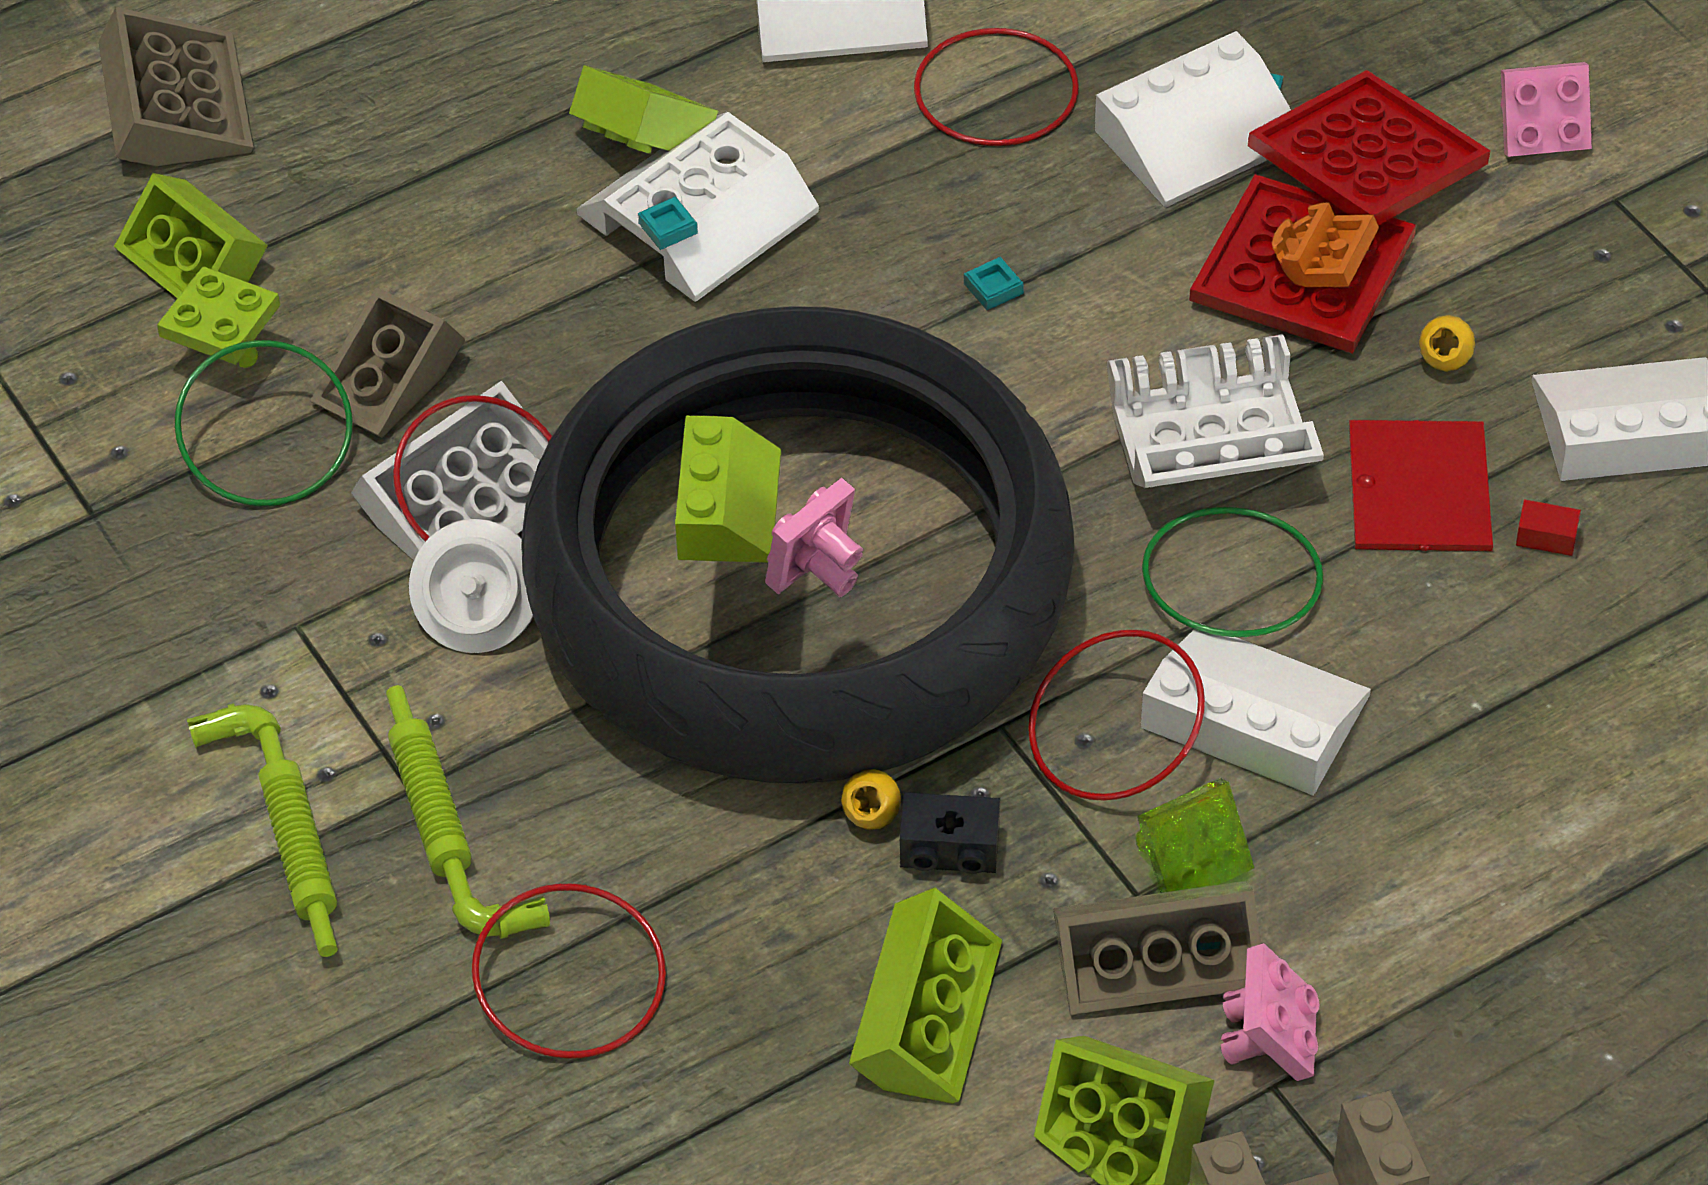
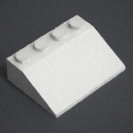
(1191, 118)
(1626, 418)
(459, 470)
(1257, 708)

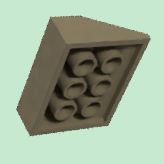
(172, 90)

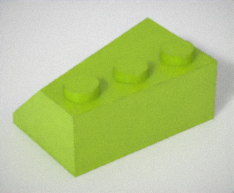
(1121, 1114)

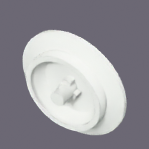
(471, 586)

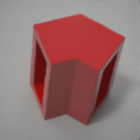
(1548, 527)

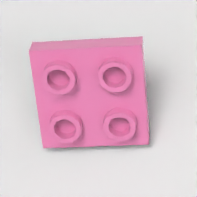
(1546, 109)
(816, 542)
(1276, 1013)

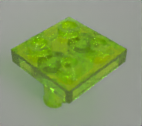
(1195, 839)

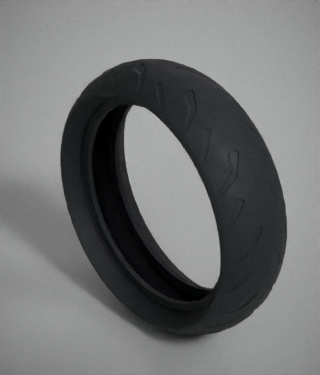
(817, 722)

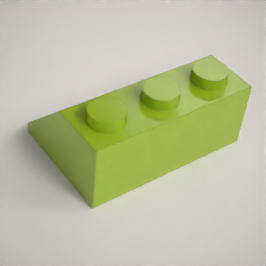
(636, 111)
(182, 230)
(726, 492)

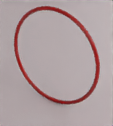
(988, 142)
(462, 399)
(1169, 769)
(559, 1053)

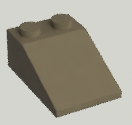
(388, 362)

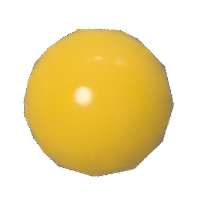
(1447, 343)
(871, 799)

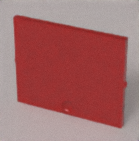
(1420, 485)

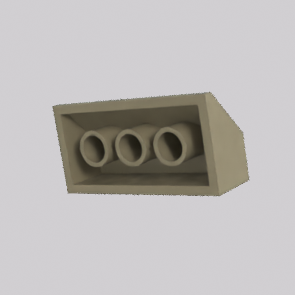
(1147, 949)

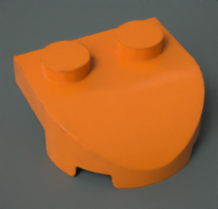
(1323, 246)

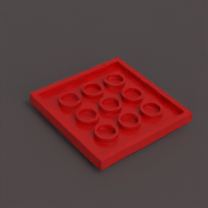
(1368, 148)
(1250, 283)

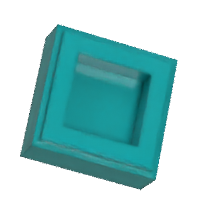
(667, 223)
(993, 283)

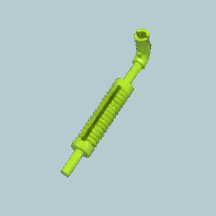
(288, 810)
(441, 828)

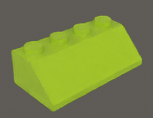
(926, 999)

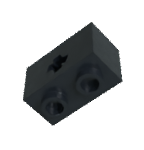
(949, 833)

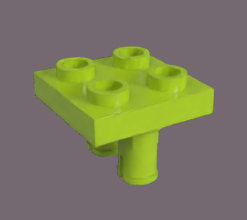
(219, 313)

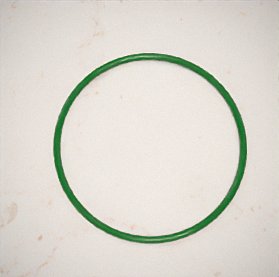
(263, 502)
(1222, 632)

